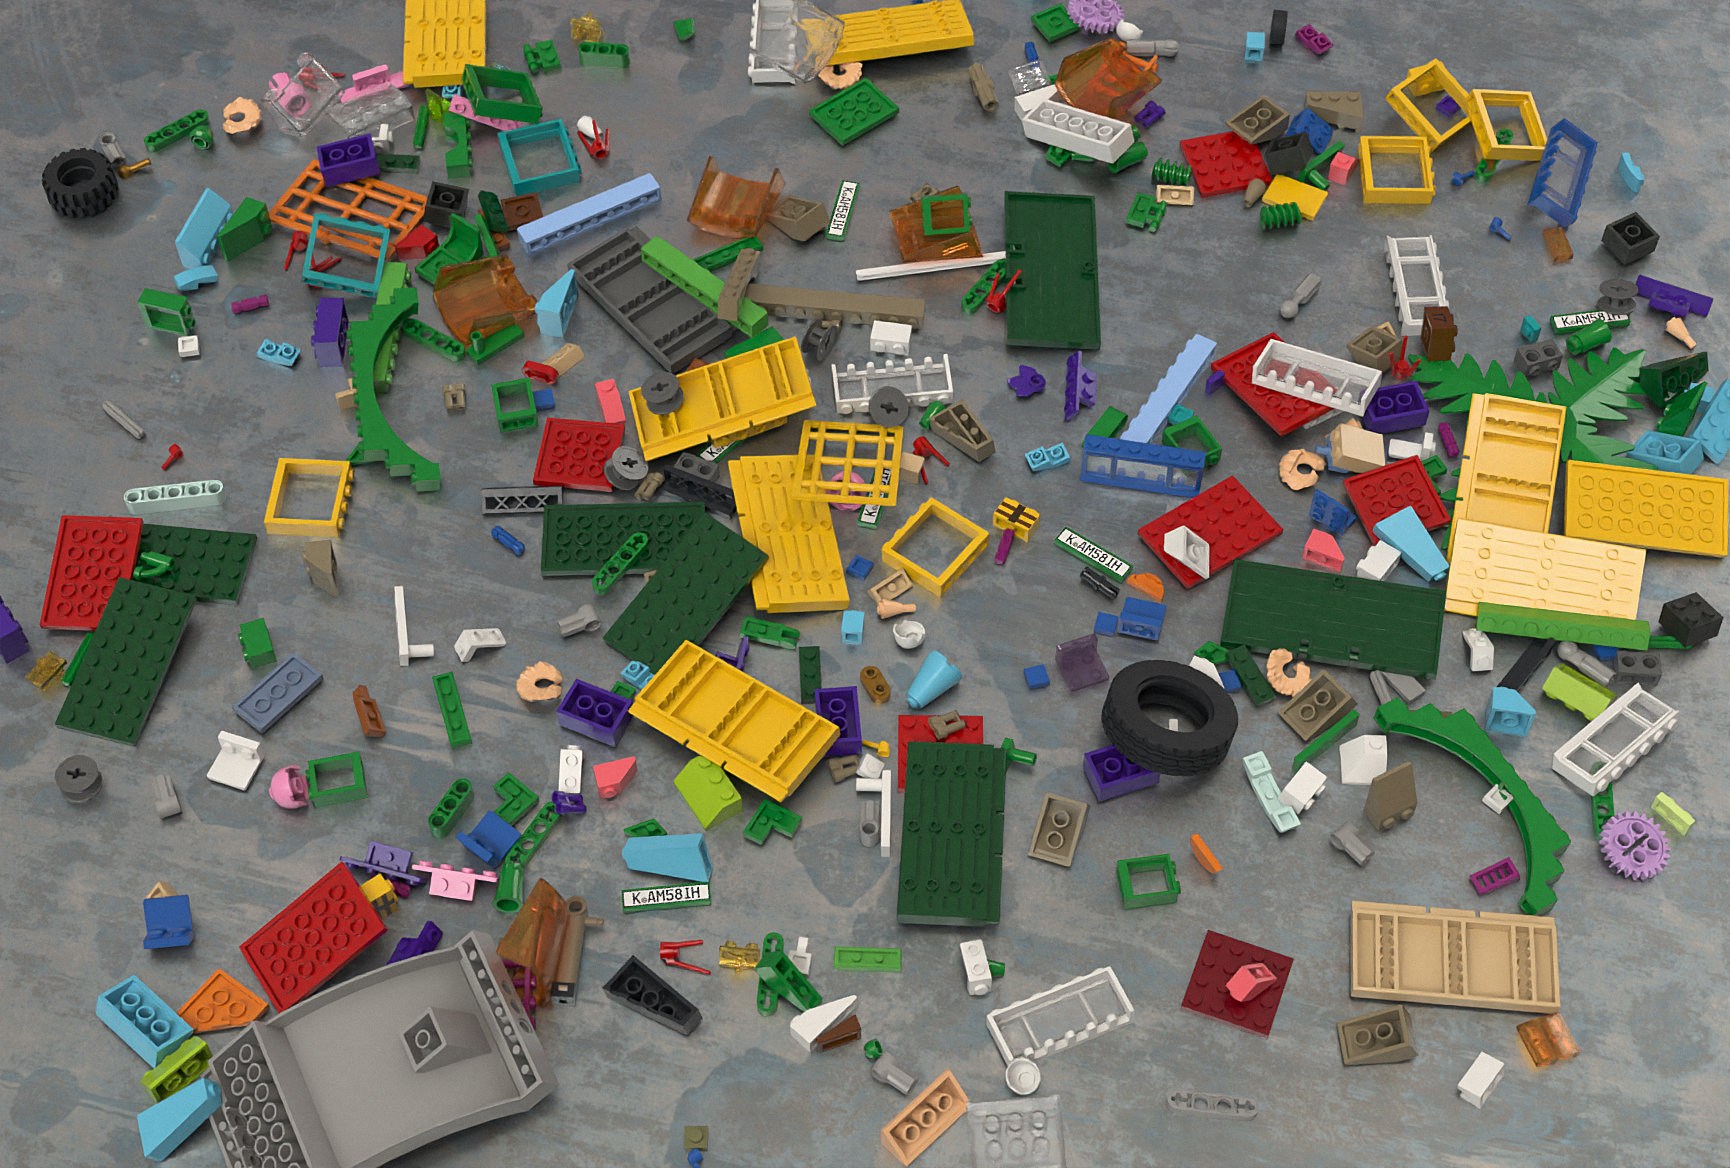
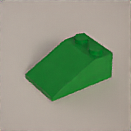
(245, 228)
(1681, 412)

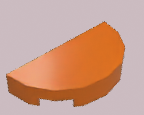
(1148, 584)
(1204, 854)

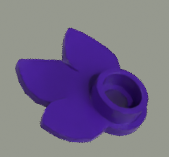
(1027, 382)

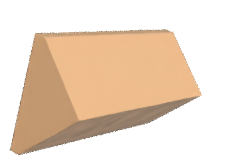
(924, 1118)

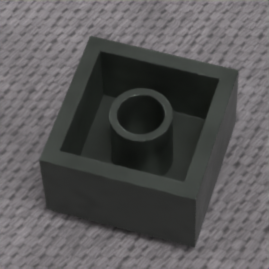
(1288, 153)
(444, 201)
(1630, 238)
(1690, 619)

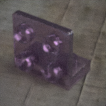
(1081, 663)

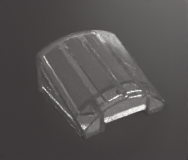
(804, 42)

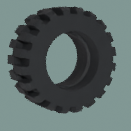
(78, 166)

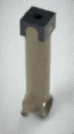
(564, 987)

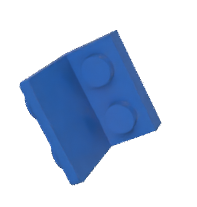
(1317, 130)
(1331, 513)
(1142, 618)
(490, 839)
(167, 921)

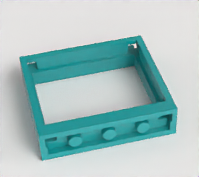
(532, 134)
(340, 283)

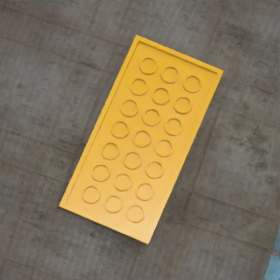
(1646, 508)

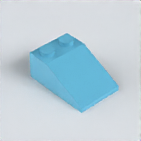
(557, 305)
(1668, 452)

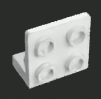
(236, 761)

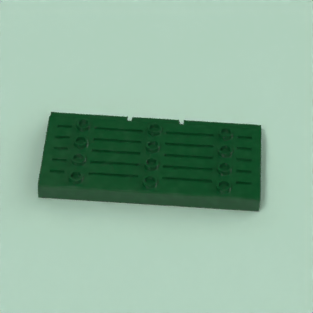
(952, 834)

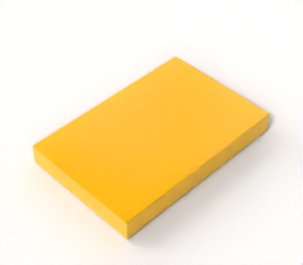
(1288, 190)

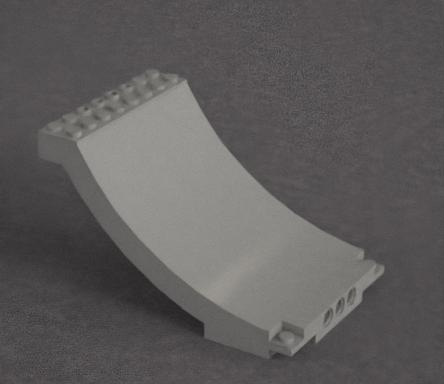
(380, 1064)

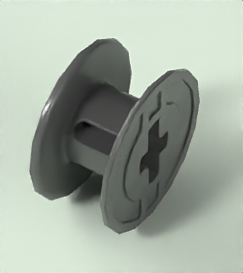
(1617, 296)
(819, 339)
(662, 393)
(892, 417)
(625, 468)
(78, 778)

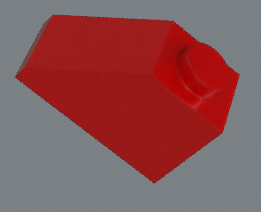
(417, 244)

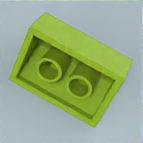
(1578, 691)
(708, 792)
(177, 1070)

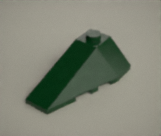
(1670, 378)

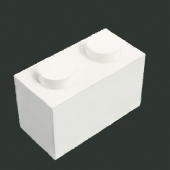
(891, 337)
(1379, 562)
(1302, 788)

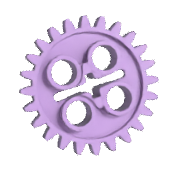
(1096, 14)
(1649, 861)

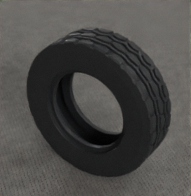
(1158, 747)

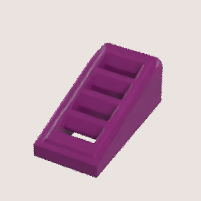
(1497, 867)

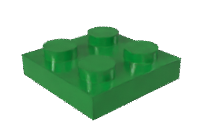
(1054, 22)

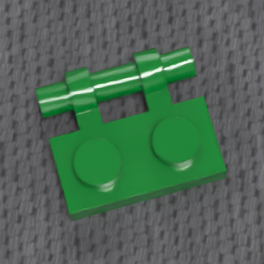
(547, 56)
(1140, 212)

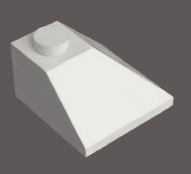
(1188, 550)
(1363, 759)

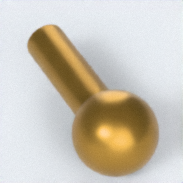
(126, 171)

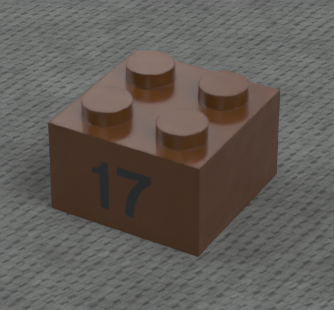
(1438, 333)

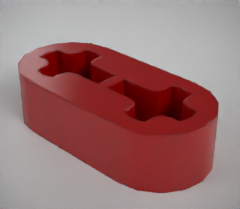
(540, 372)

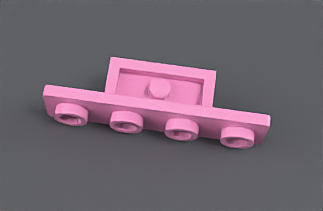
(371, 78)
(462, 107)
(452, 882)

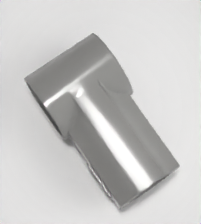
(112, 149)
(584, 619)
(166, 799)
(869, 823)
(1348, 839)
(889, 1070)

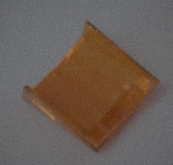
(1103, 79)
(733, 204)
(918, 247)
(481, 297)
(537, 939)

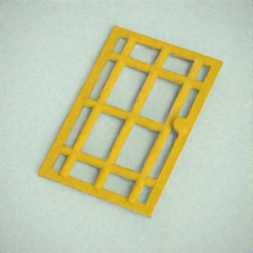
(845, 486)

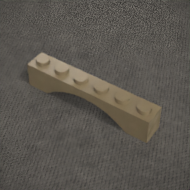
(732, 294)

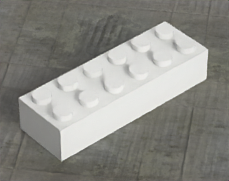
(1078, 130)

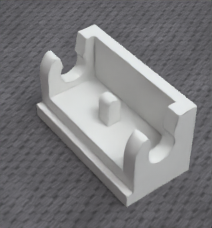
(1481, 1079)

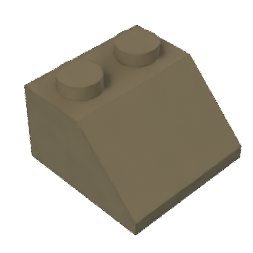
(1373, 348)
(322, 565)

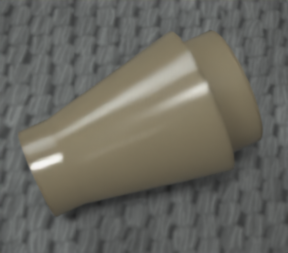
(1254, 190)

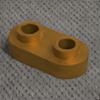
(873, 683)

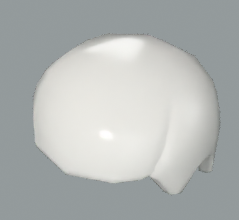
(1128, 31)
(909, 634)
(1023, 1076)

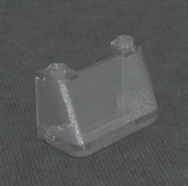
(305, 98)

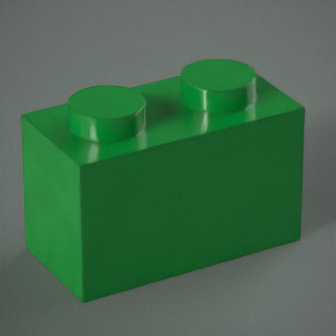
(257, 643)

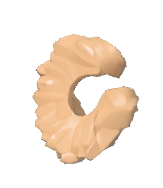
(841, 82)
(244, 106)
(1289, 471)
(528, 678)
(1277, 678)

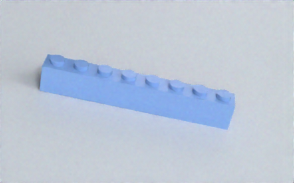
(589, 213)
(1171, 390)

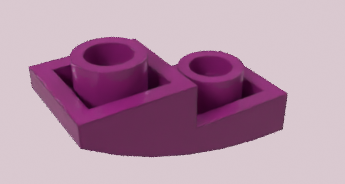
(1310, 38)

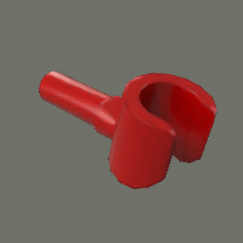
(176, 453)

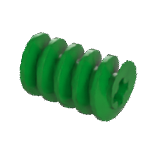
(1171, 172)
(1279, 214)

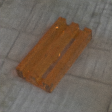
(1565, 255)

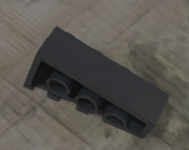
(650, 995)

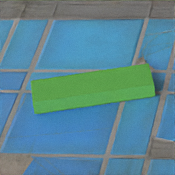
(867, 959)

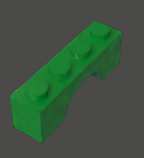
(457, 160)

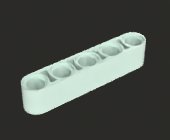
(174, 497)

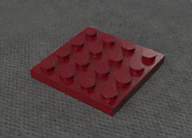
(1215, 966)

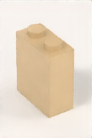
(1356, 449)

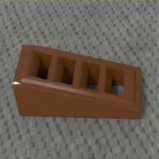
(842, 1034)

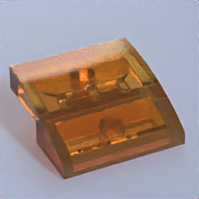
(1548, 1039)

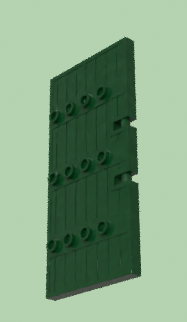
(1058, 287)
(1384, 622)

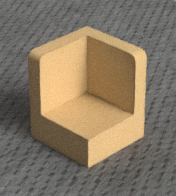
(345, 398)
(910, 467)

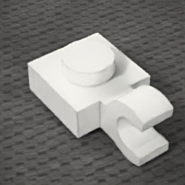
(801, 958)

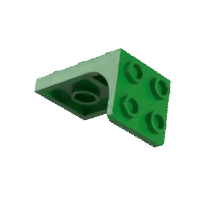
(460, 246)

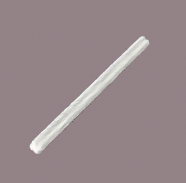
(927, 266)

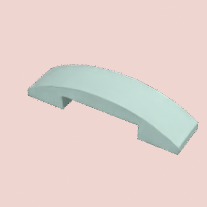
(1268, 792)

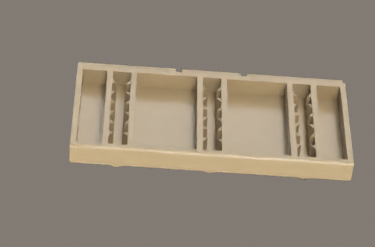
(1454, 957)

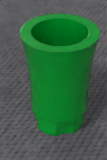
(1134, 154)
(1589, 337)
(510, 889)

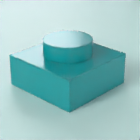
(1530, 328)
(1180, 414)

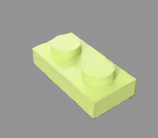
(1673, 813)

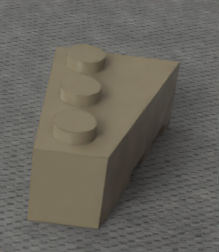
(1337, 107)
(963, 430)

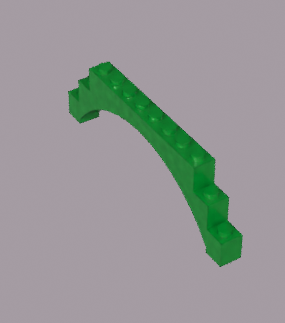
(377, 437)
(1464, 738)

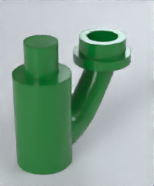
(162, 562)

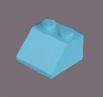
(1508, 712)

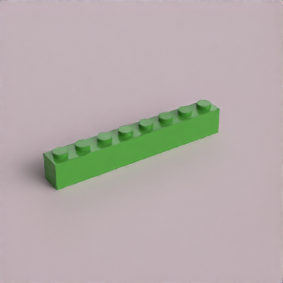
(393, 276)
(700, 283)
(1563, 625)

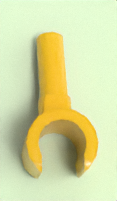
(883, 747)

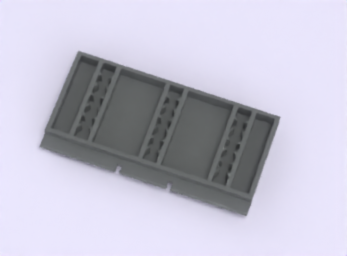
(647, 304)

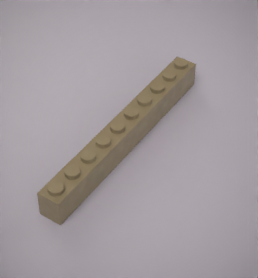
(837, 305)

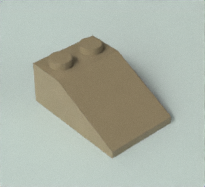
(1259, 121)
(799, 217)
(1317, 706)
(1391, 797)
(1059, 829)
(1378, 1037)

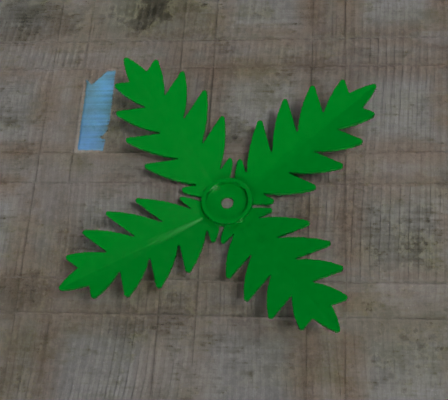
(1583, 400)

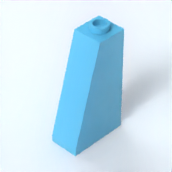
(1416, 546)
(670, 855)
(176, 1117)

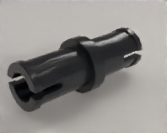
(1099, 583)

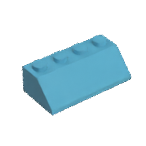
(199, 235)
(142, 1020)

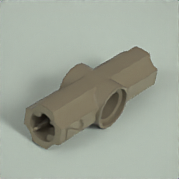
(983, 87)

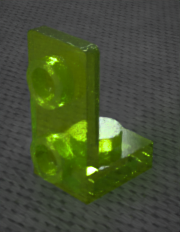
(436, 106)

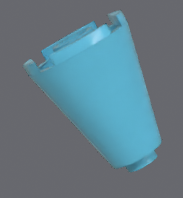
(932, 680)

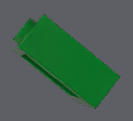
(926, 213)
(153, 300)
(508, 421)
(1192, 427)
(341, 794)
(1146, 864)

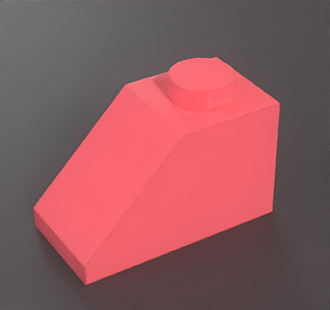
(1342, 168)
(610, 402)
(1323, 550)
(614, 776)
(1250, 981)

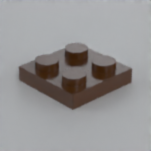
(521, 210)

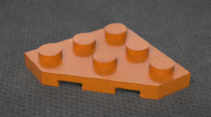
(222, 1005)

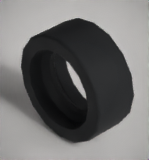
(1278, 26)

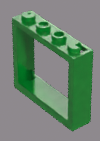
(474, 76)

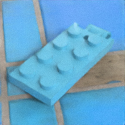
(1714, 425)

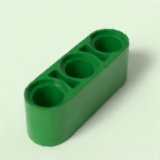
(604, 54)
(1109, 424)
(447, 817)

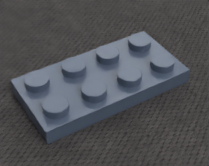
(277, 692)

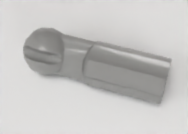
(1152, 47)
(1300, 295)
(1586, 663)

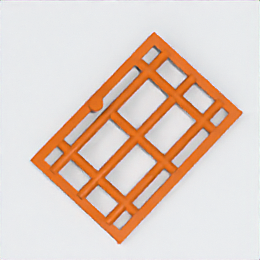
(328, 238)

